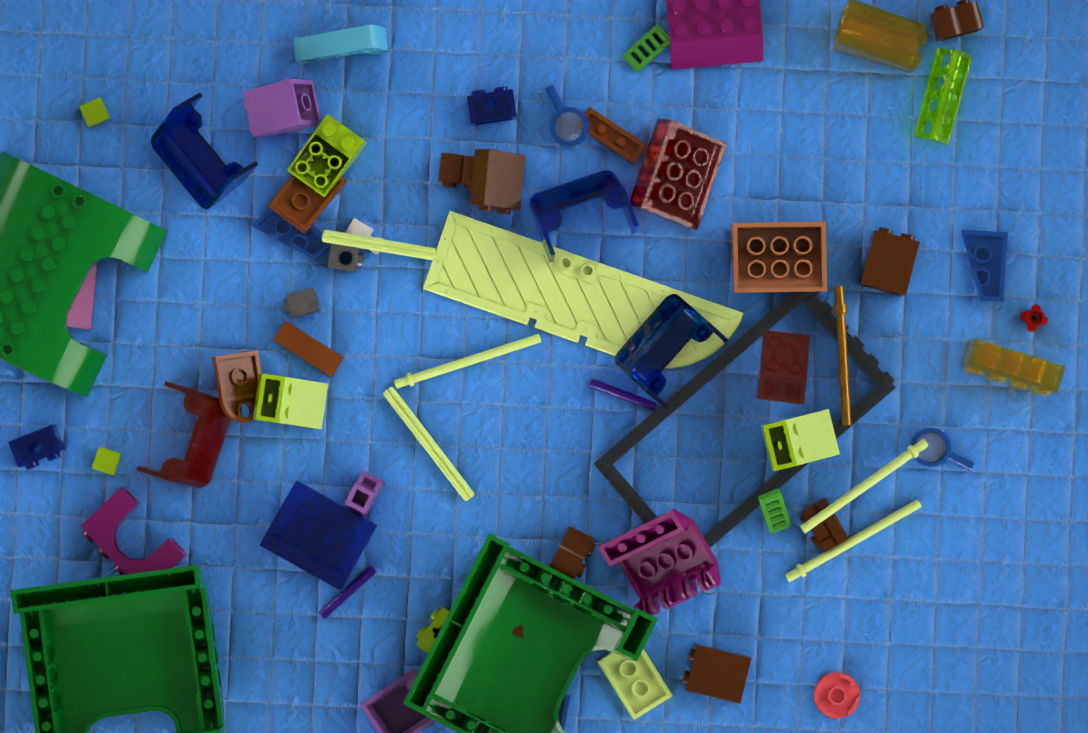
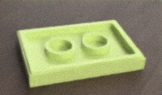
(635, 682)

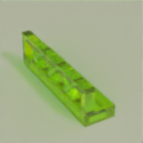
(951, 93)

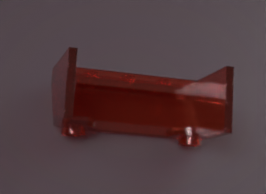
(204, 444)

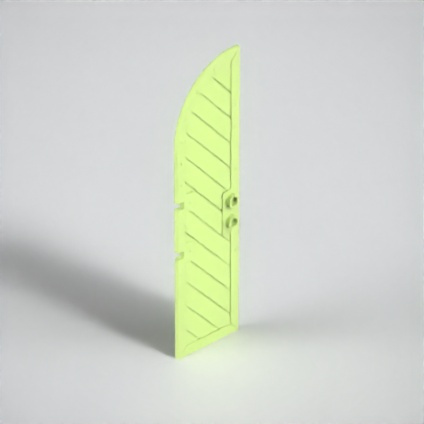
(566, 297)

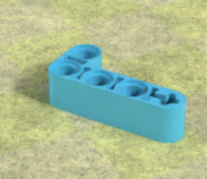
(340, 43)

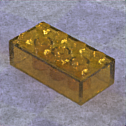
(1012, 366)

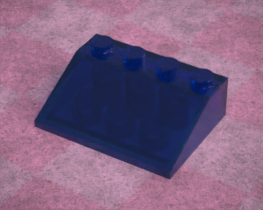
(318, 535)

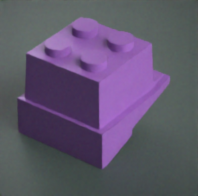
(388, 712)

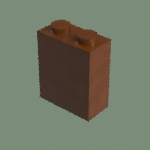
(497, 181)
(889, 262)
(716, 673)

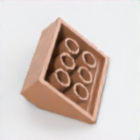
(779, 257)

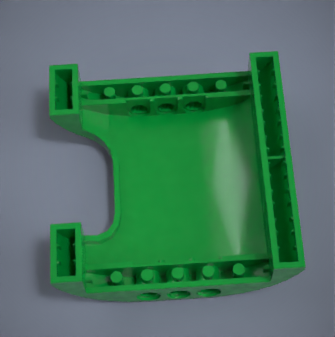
(46, 249)
(122, 650)
(500, 683)

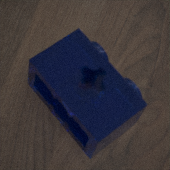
(482, 115)
(23, 447)

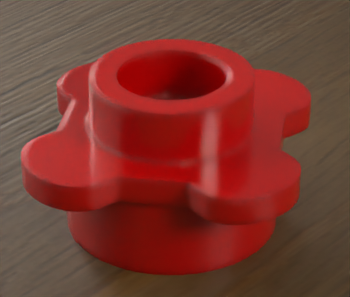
(1033, 324)

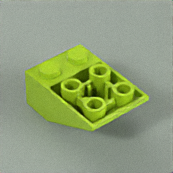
(327, 155)
(290, 401)
(800, 440)

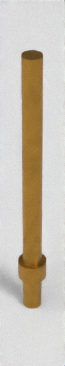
(840, 310)

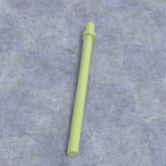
(410, 379)
(911, 452)
(801, 570)

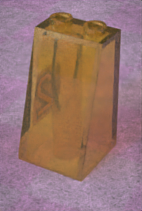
(879, 36)

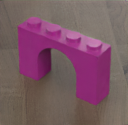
(103, 528)

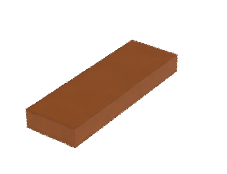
(614, 137)
(308, 348)

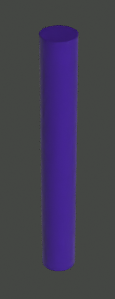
(624, 395)
(347, 592)

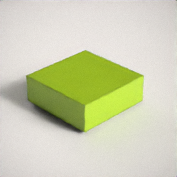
(94, 112)
(106, 460)

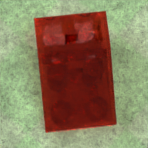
(783, 367)

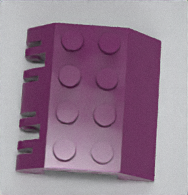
(714, 32)
(664, 561)

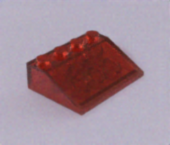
(677, 173)

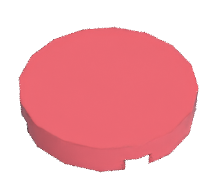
(836, 695)

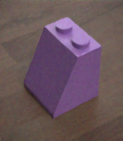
(282, 107)

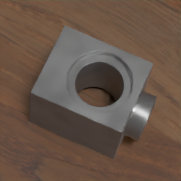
(335, 254)
(302, 302)

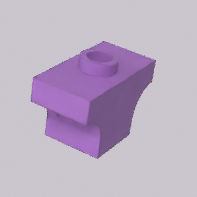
(363, 493)

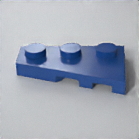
(281, 230)
(988, 262)

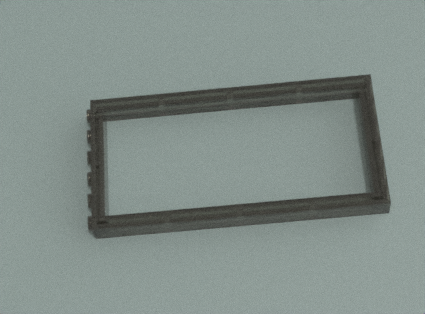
(823, 313)

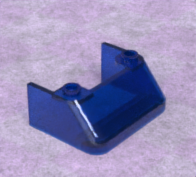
(193, 158)
(548, 203)
(660, 341)

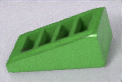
(642, 42)
(774, 513)

